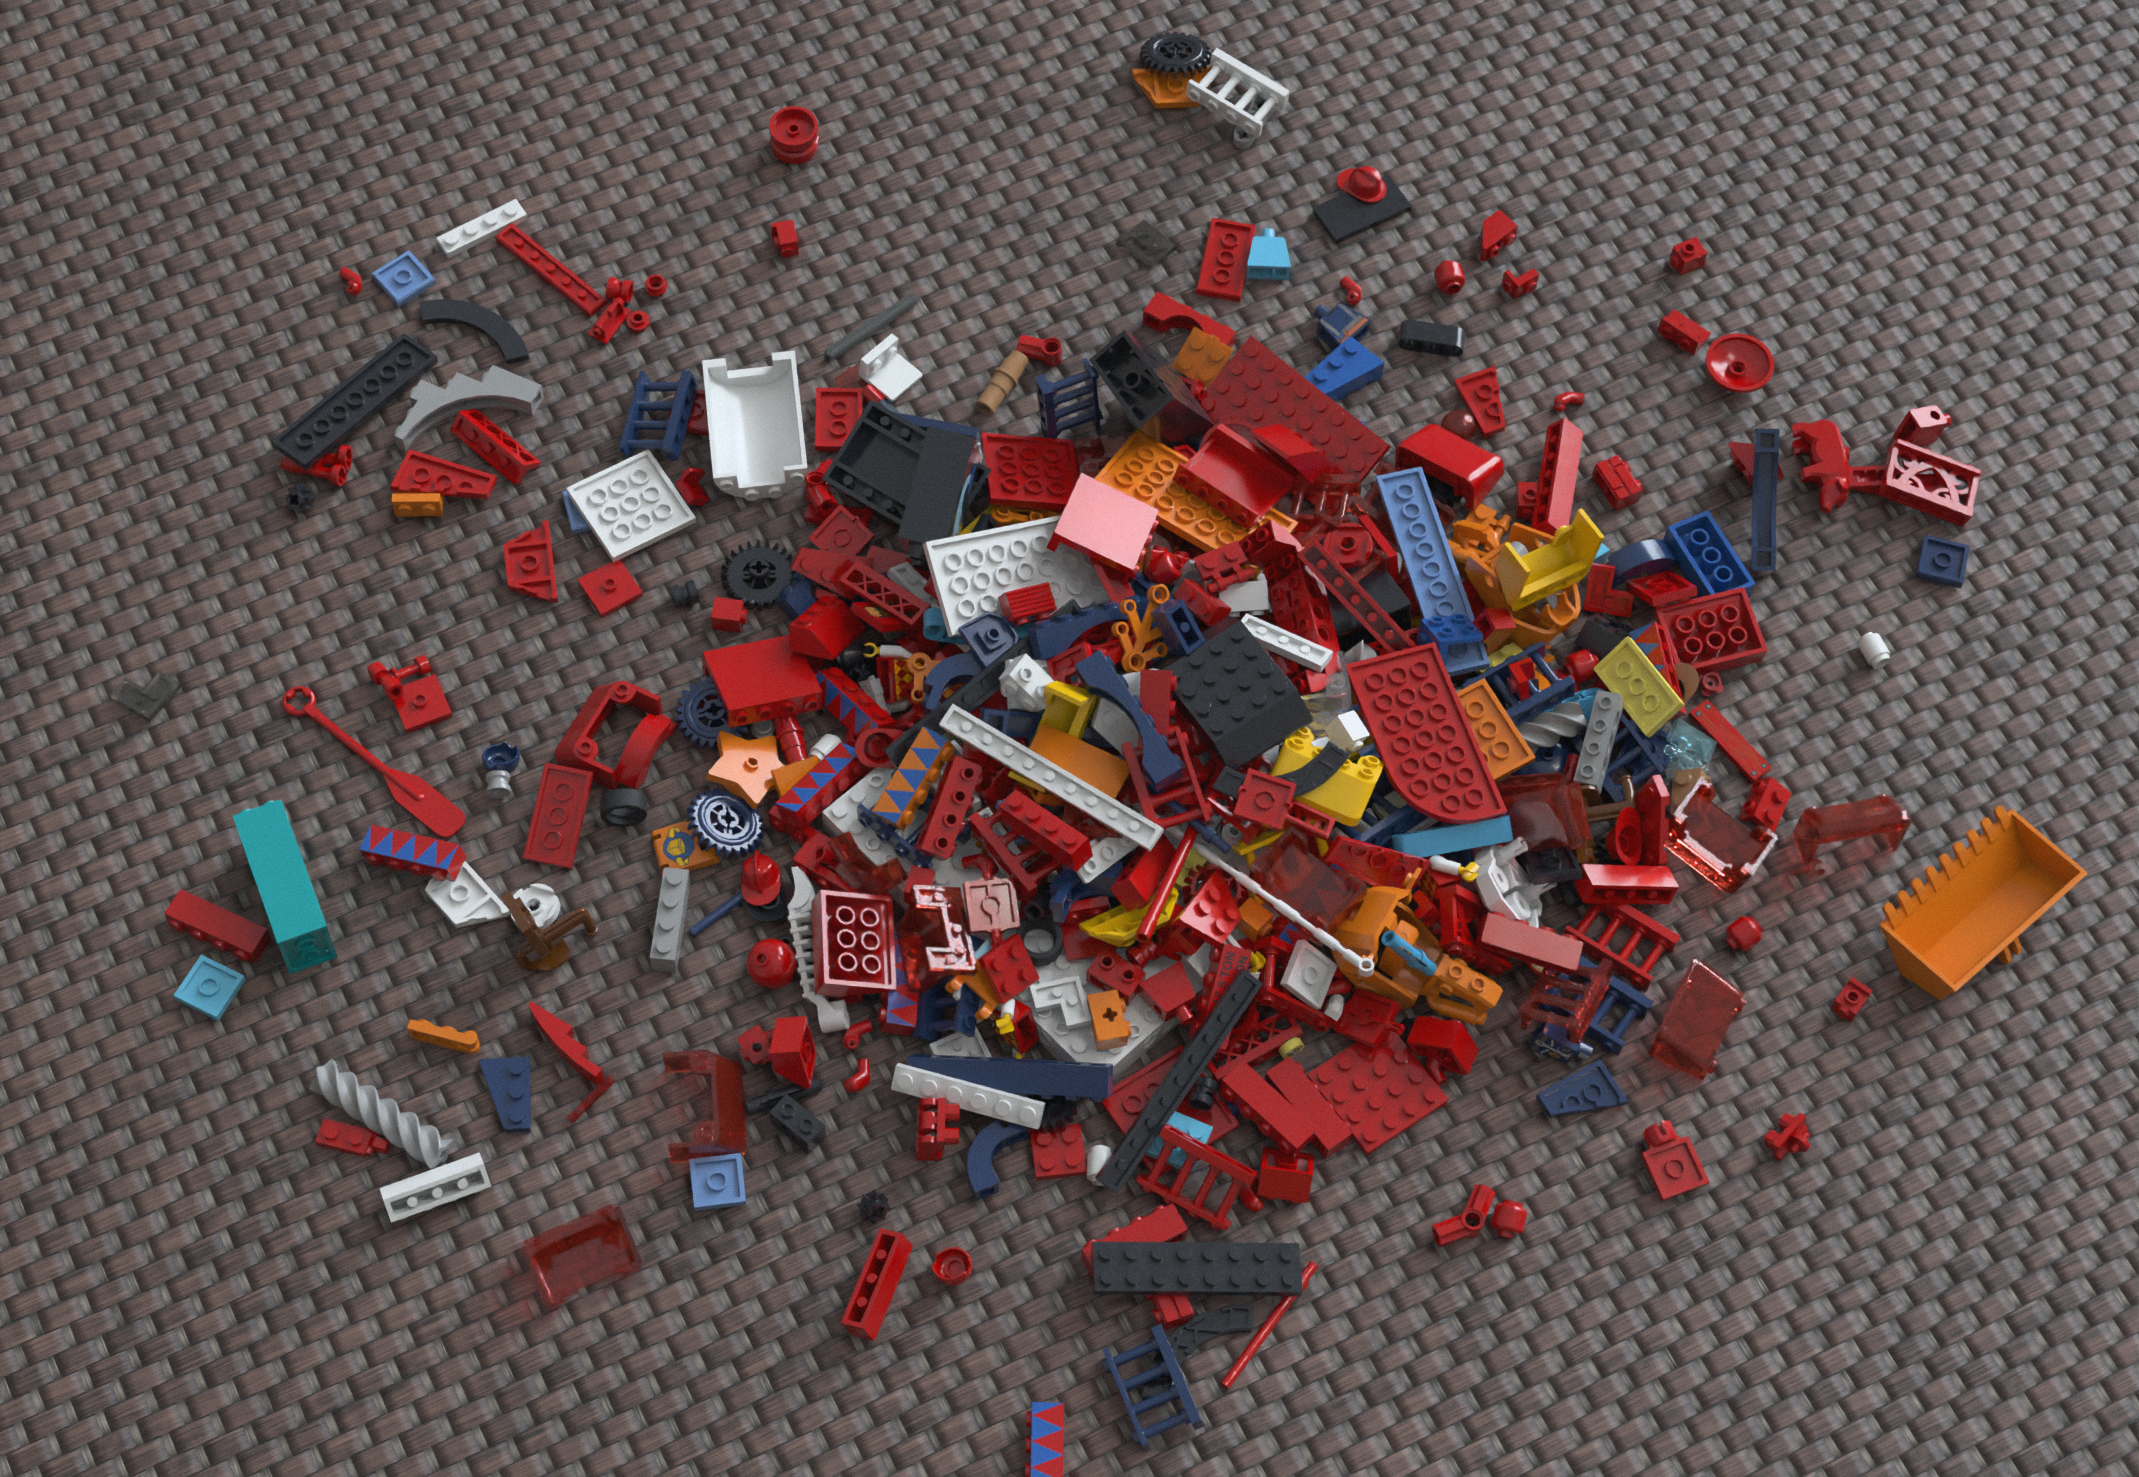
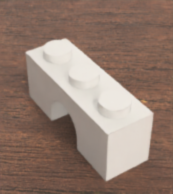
(1345, 732)

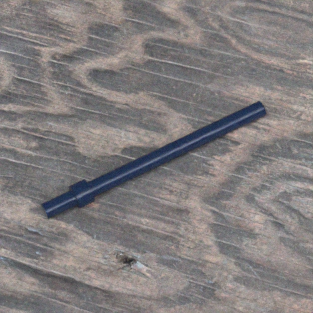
(1208, 834)

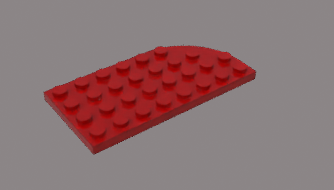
(1424, 735)

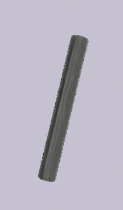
(871, 326)

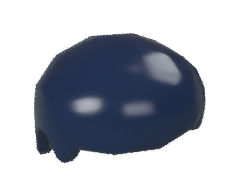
(501, 757)

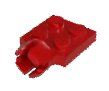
(1672, 1162)

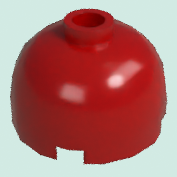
(771, 963)

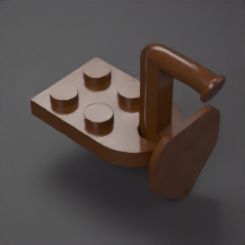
(1597, 813)
(545, 948)

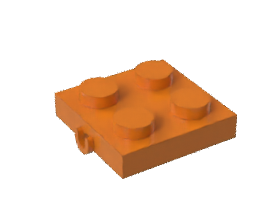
(1202, 357)

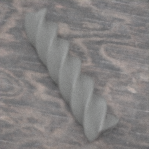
(1548, 727)
(380, 1114)

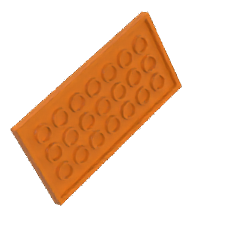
(1146, 471)

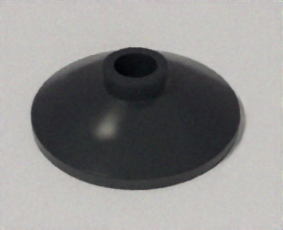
(769, 913)

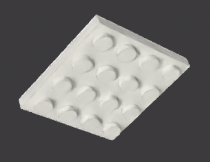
(631, 505)

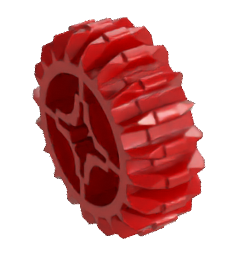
(1199, 877)

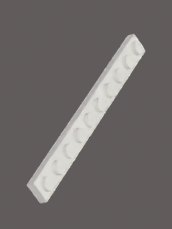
(1051, 777)

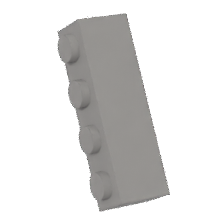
(670, 920)

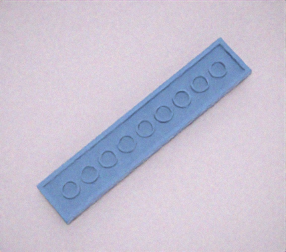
(1429, 560)

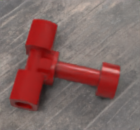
(391, 679)

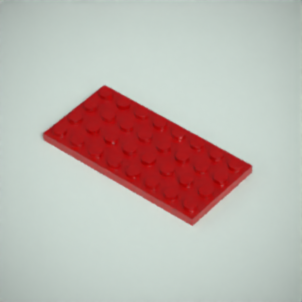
(1269, 392)

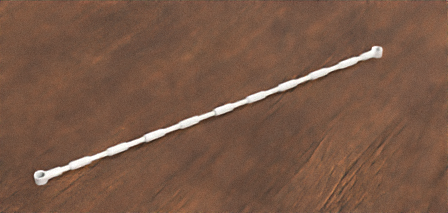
(1278, 904)

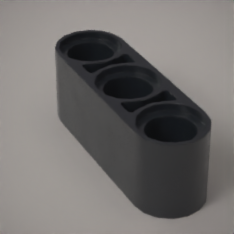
(1431, 338)

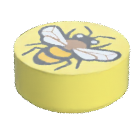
(1291, 1048)

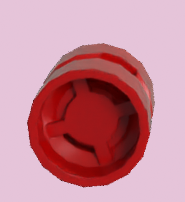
(918, 643)

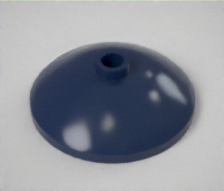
(1549, 764)

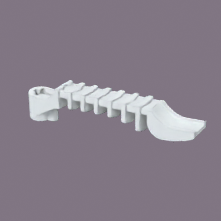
(831, 1015)

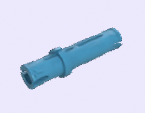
(1424, 964)

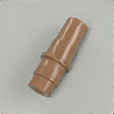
(1002, 382)

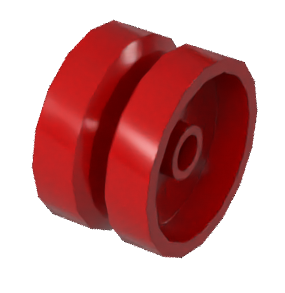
(794, 135)

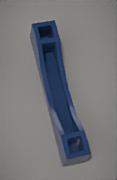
(1764, 499)
(1055, 637)
(1101, 680)
(1025, 724)

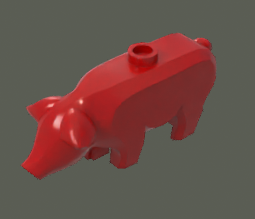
(1827, 461)

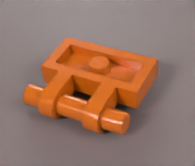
(1486, 516)

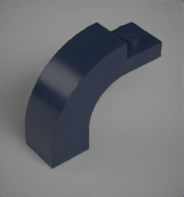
(1641, 557)
(947, 673)
(1069, 888)
(986, 1145)

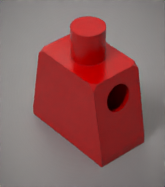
(1923, 425)
(1169, 994)

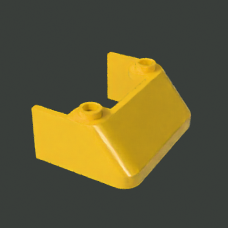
(1551, 566)
(1066, 710)

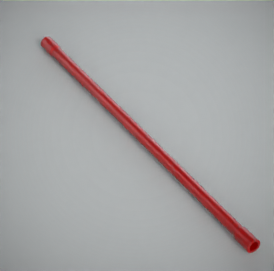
(1149, 921)

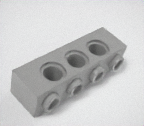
(1599, 739)

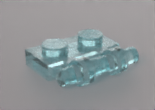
(1691, 741)

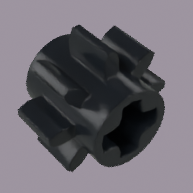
(300, 498)
(861, 673)
(873, 1207)

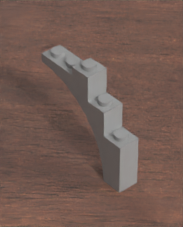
(462, 393)

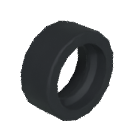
(623, 807)
(1050, 926)

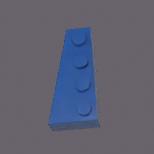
(1346, 370)

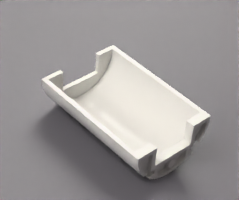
(755, 427)

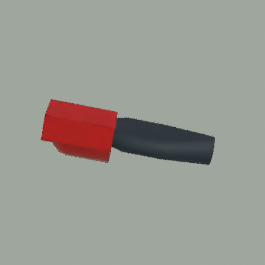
(871, 392)

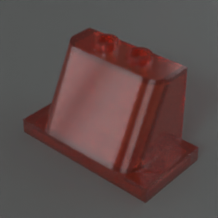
(935, 937)

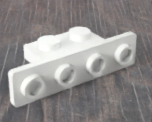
(1105, 853)

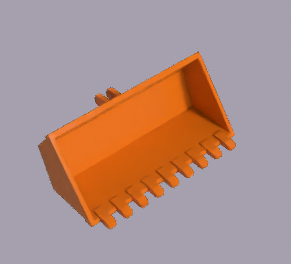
(1976, 903)

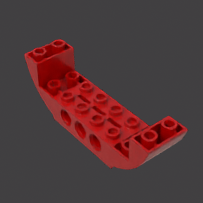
(1295, 596)

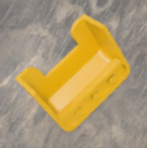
(1344, 793)

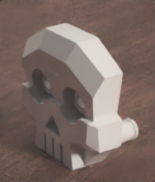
(1505, 884)

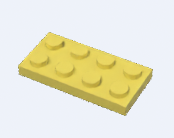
(1642, 688)

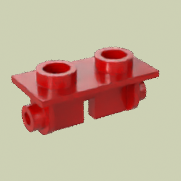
(609, 321)

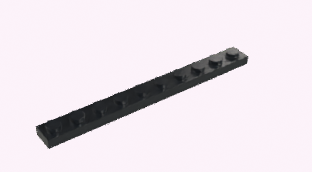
(971, 693)
(1178, 1081)

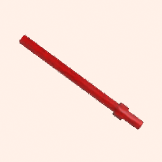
(1266, 1329)

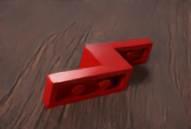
(811, 838)

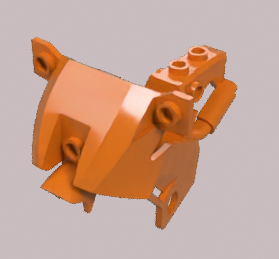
(1482, 573)
(1384, 911)

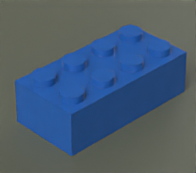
(1707, 556)

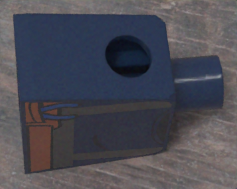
(1339, 324)

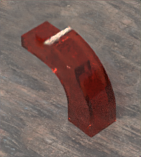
(860, 872)

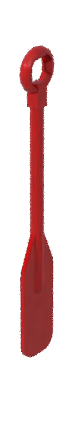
(407, 789)

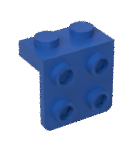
(1447, 631)

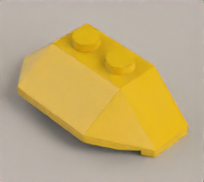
(1120, 926)

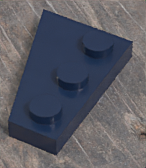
(511, 1090)
(1582, 1092)

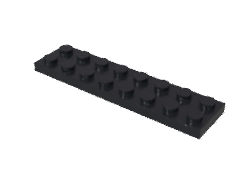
(354, 401)
(1196, 1268)

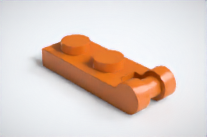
(444, 1036)

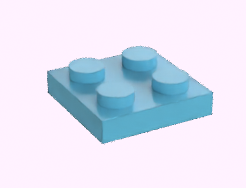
(209, 987)
(1188, 1125)

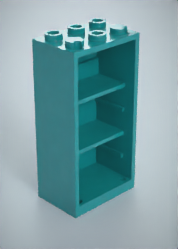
(285, 886)

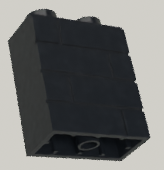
(1151, 392)

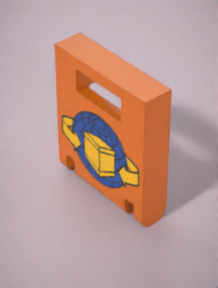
(680, 851)

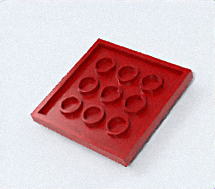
(1028, 470)
(1378, 1090)
(1135, 1091)

